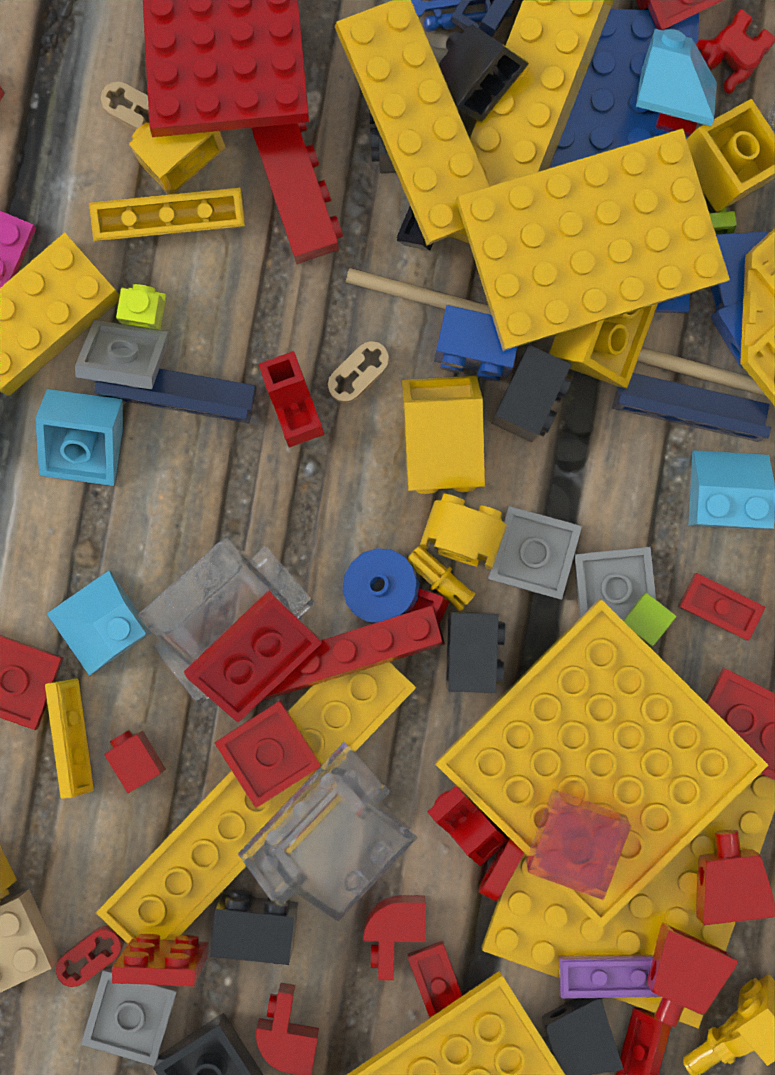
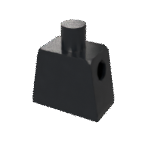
(478, 71)
(581, 1038)

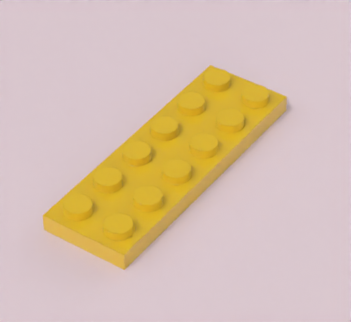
(413, 113)

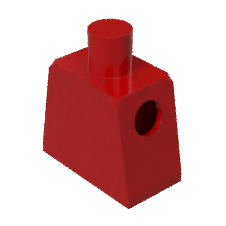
(732, 884)
(686, 973)

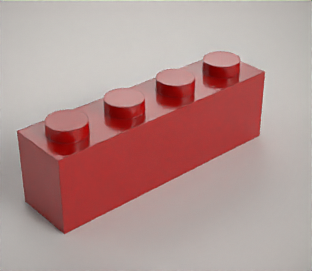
(296, 190)

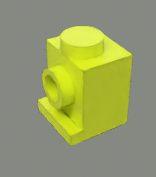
(141, 307)

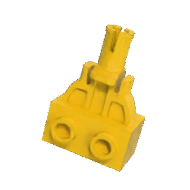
(745, 1031)

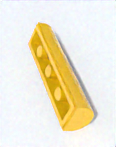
(167, 214)

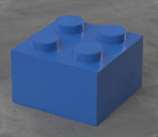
(472, 342)

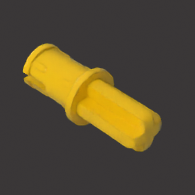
(440, 578)

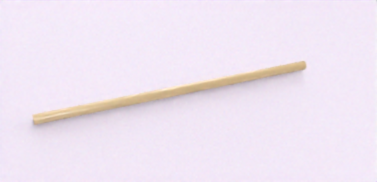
(646, 355)

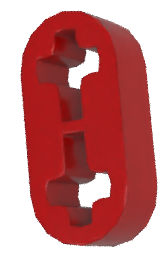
(501, 870)
(84, 949)

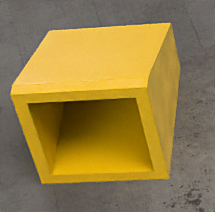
(443, 434)

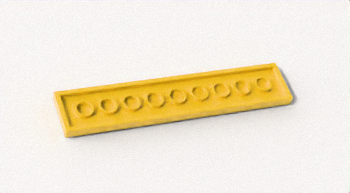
(204, 849)

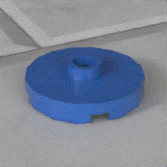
(399, 590)

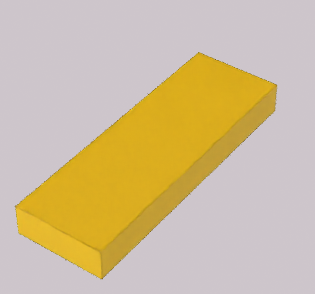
(69, 738)

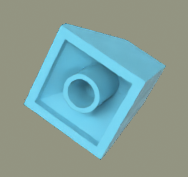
(677, 79)
(99, 623)

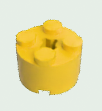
(464, 532)

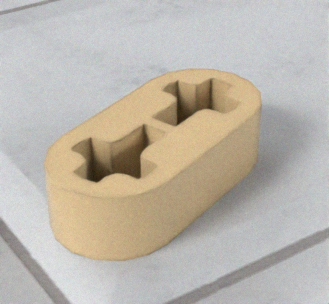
(122, 114)
(352, 365)

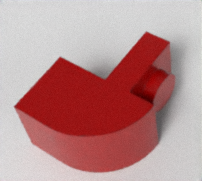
(291, 399)
(467, 825)
(391, 921)
(282, 1043)

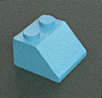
(79, 436)
(731, 491)

